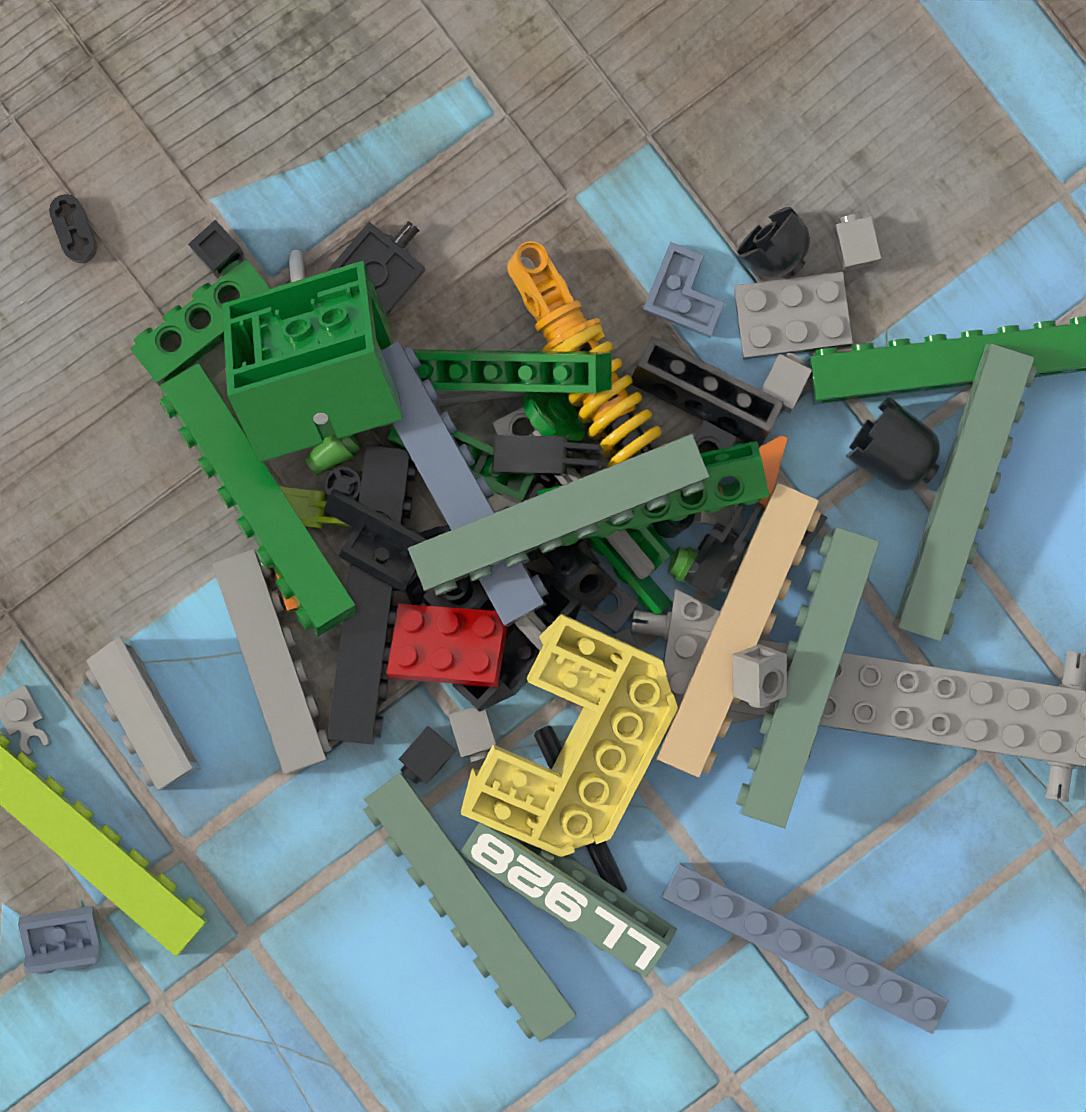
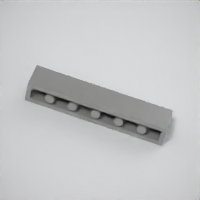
(271, 662)

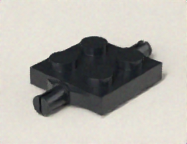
(386, 260)

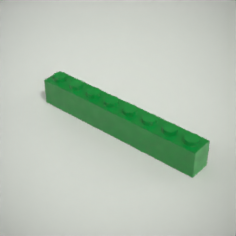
(940, 361)
(257, 500)

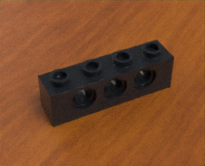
(706, 392)

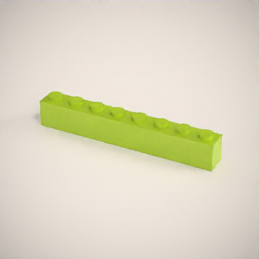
(97, 852)

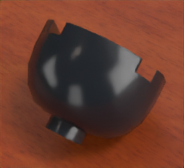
(777, 247)

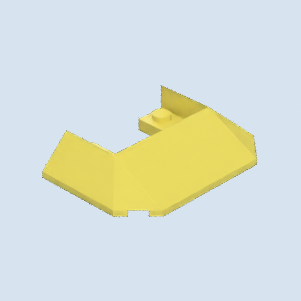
(604, 757)

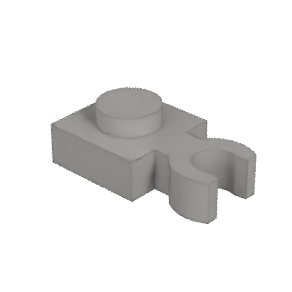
(19, 714)

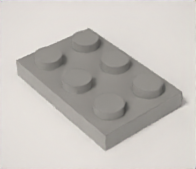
(793, 315)

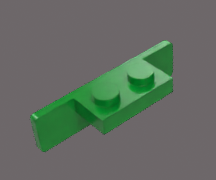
(656, 550)

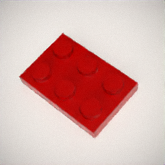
(447, 645)

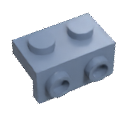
(60, 940)

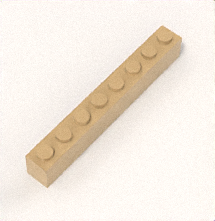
(739, 627)

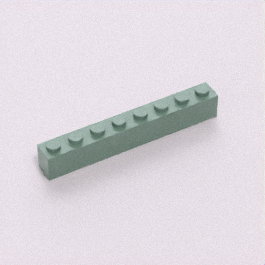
(964, 491)
(558, 514)
(810, 676)
(470, 908)

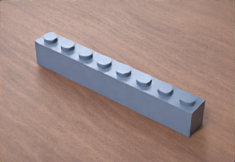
(452, 481)
(805, 948)

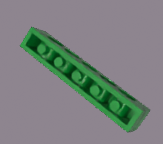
(516, 370)
(737, 461)

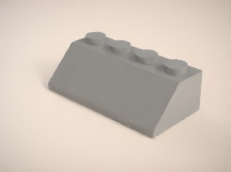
(142, 714)

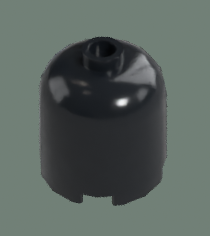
(896, 448)

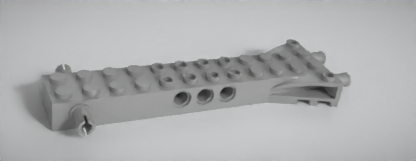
(912, 698)

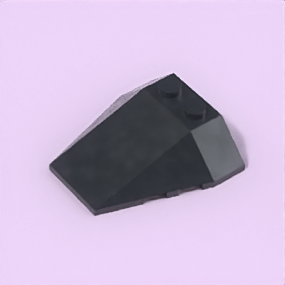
(518, 651)

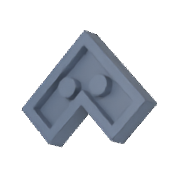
(673, 297)

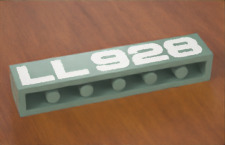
(573, 896)

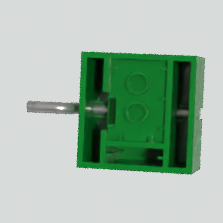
(309, 360)

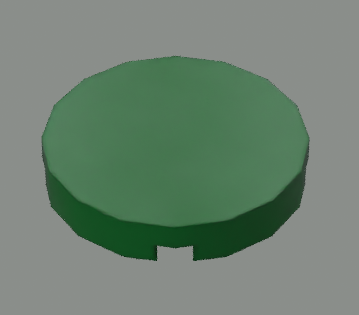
(553, 415)

